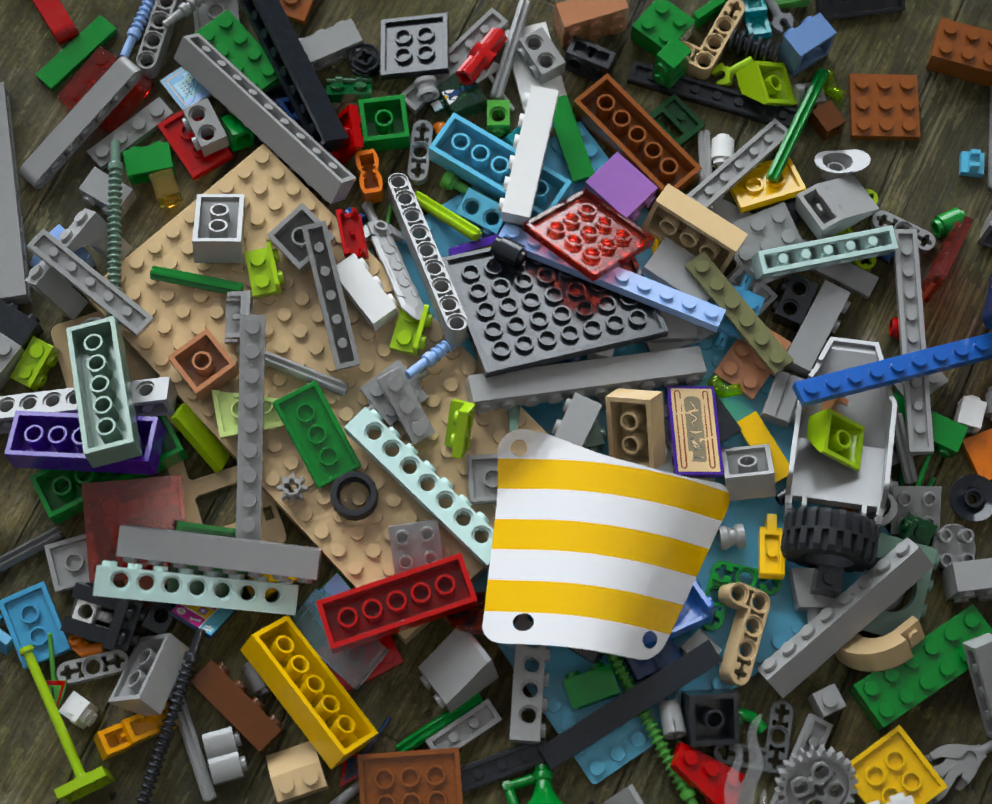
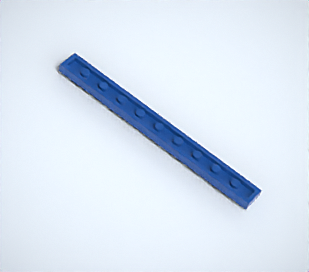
(893, 370)

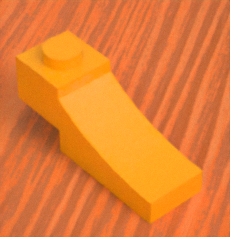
(128, 733)

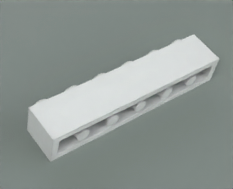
(529, 155)

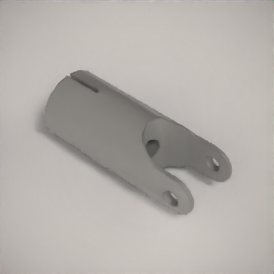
(672, 718)

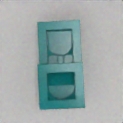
(756, 19)

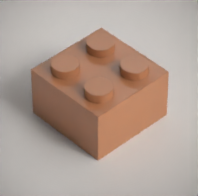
(203, 364)

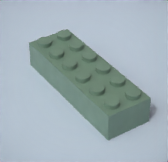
(103, 392)

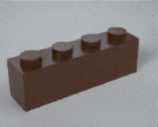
(236, 706)

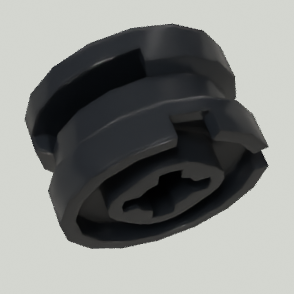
(365, 60)

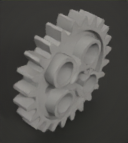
(803, 769)

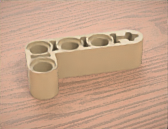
(716, 38)
(737, 668)

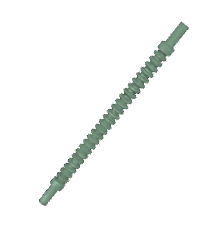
(115, 168)

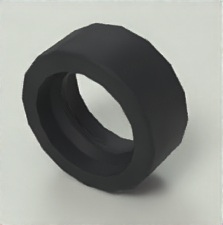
(349, 477)

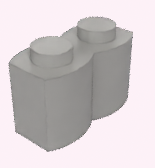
(224, 756)

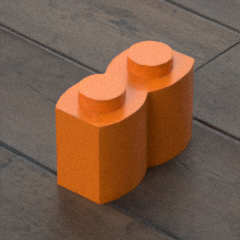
(369, 176)

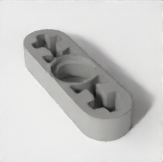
(412, 167)
(921, 233)
(76, 677)

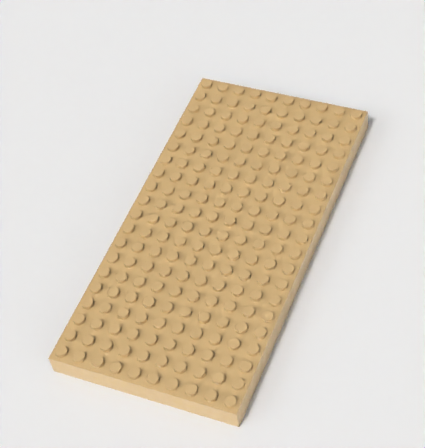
(299, 334)

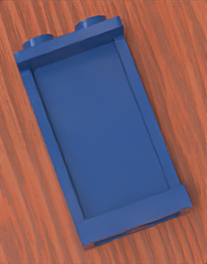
(695, 613)

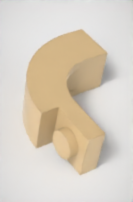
(884, 651)

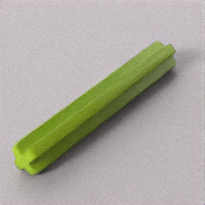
(448, 217)

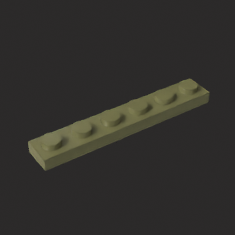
(739, 314)

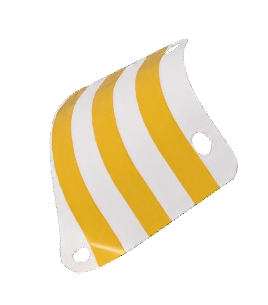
(593, 547)

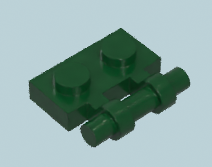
(348, 88)

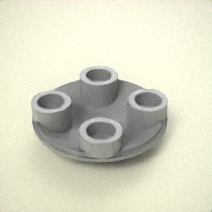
(954, 544)

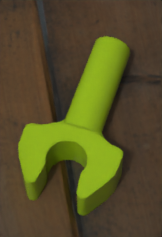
(729, 71)

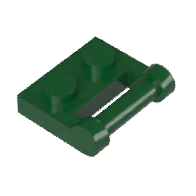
(680, 118)

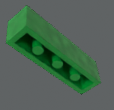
(946, 433)

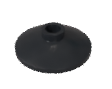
(974, 486)

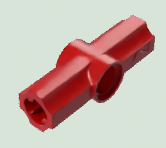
(481, 56)

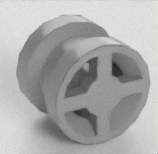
(426, 88)

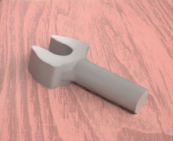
(777, 16)

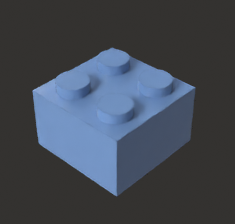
(806, 44)

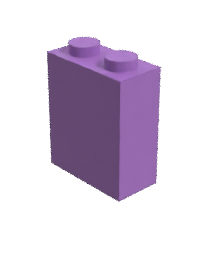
(622, 187)

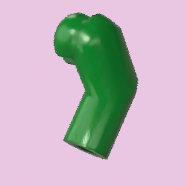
(749, 716)

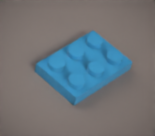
(30, 619)

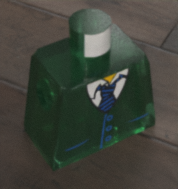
(459, 98)

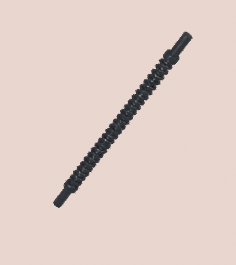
(191, 658)

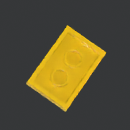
(757, 191)

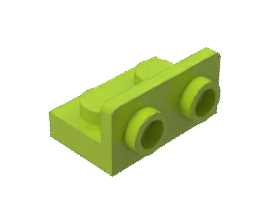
(263, 271)
(409, 332)
(35, 364)
(459, 427)

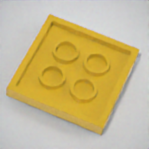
(895, 767)

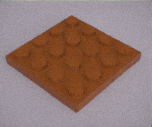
(411, 777)

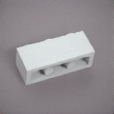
(366, 292)

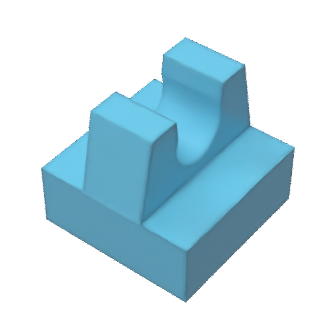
(971, 163)

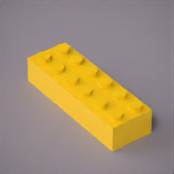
(309, 691)

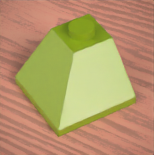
(766, 83)
(837, 437)

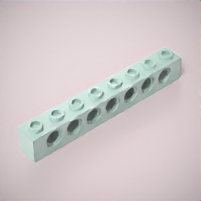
(371, 420)
(105, 587)

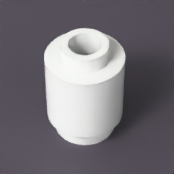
(721, 149)

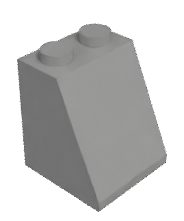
(457, 670)

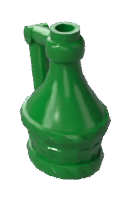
(543, 789)

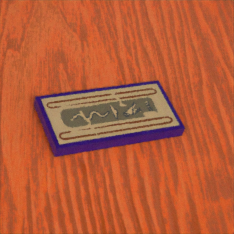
(694, 431)

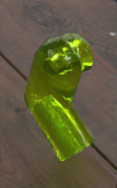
(830, 87)
(722, 390)

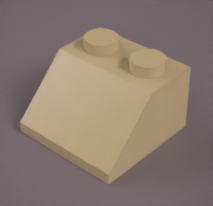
(296, 772)

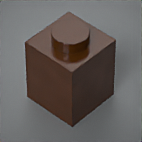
(826, 120)

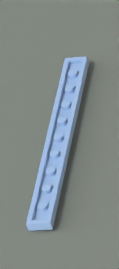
(628, 284)

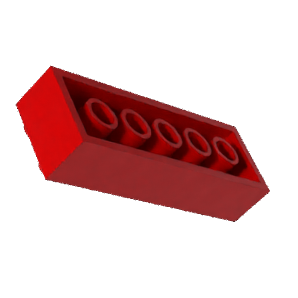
(397, 603)

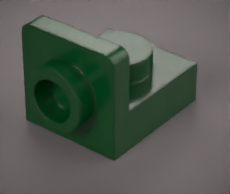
(917, 529)

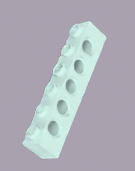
(824, 252)

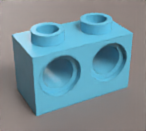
(486, 208)

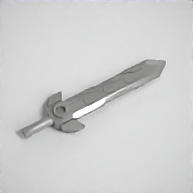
(383, 239)

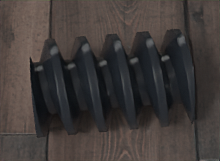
(750, 47)

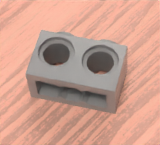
(545, 54)
(207, 126)

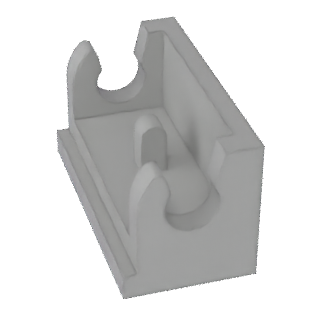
(236, 303)

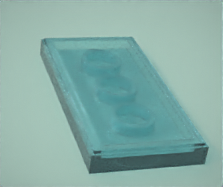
(352, 664)

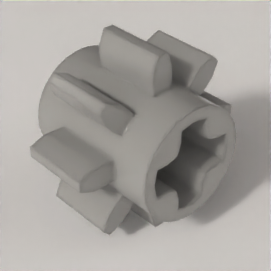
(287, 484)

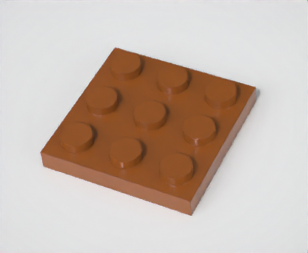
(883, 107)

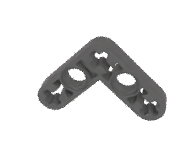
(772, 717)

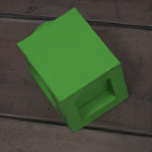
(500, 109)

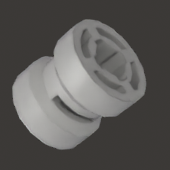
(728, 537)

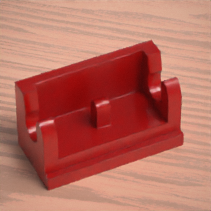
(352, 233)

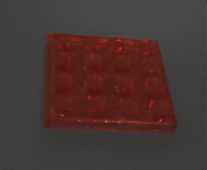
(588, 234)
(136, 502)

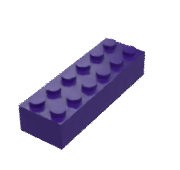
(55, 443)

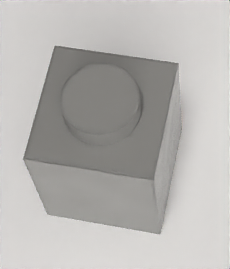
(826, 701)

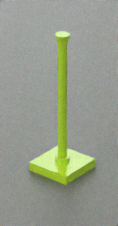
(84, 782)

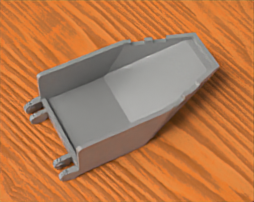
(826, 481)

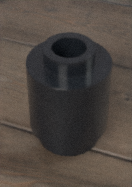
(508, 251)

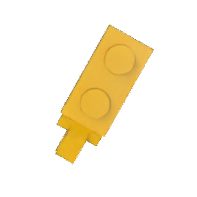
(770, 559)

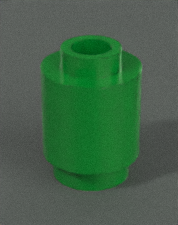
(944, 222)

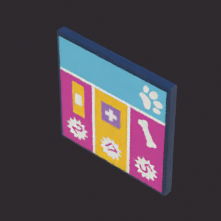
(202, 617)

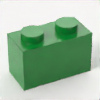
(671, 63)
(147, 160)
(590, 687)

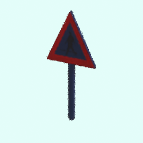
(350, 766)

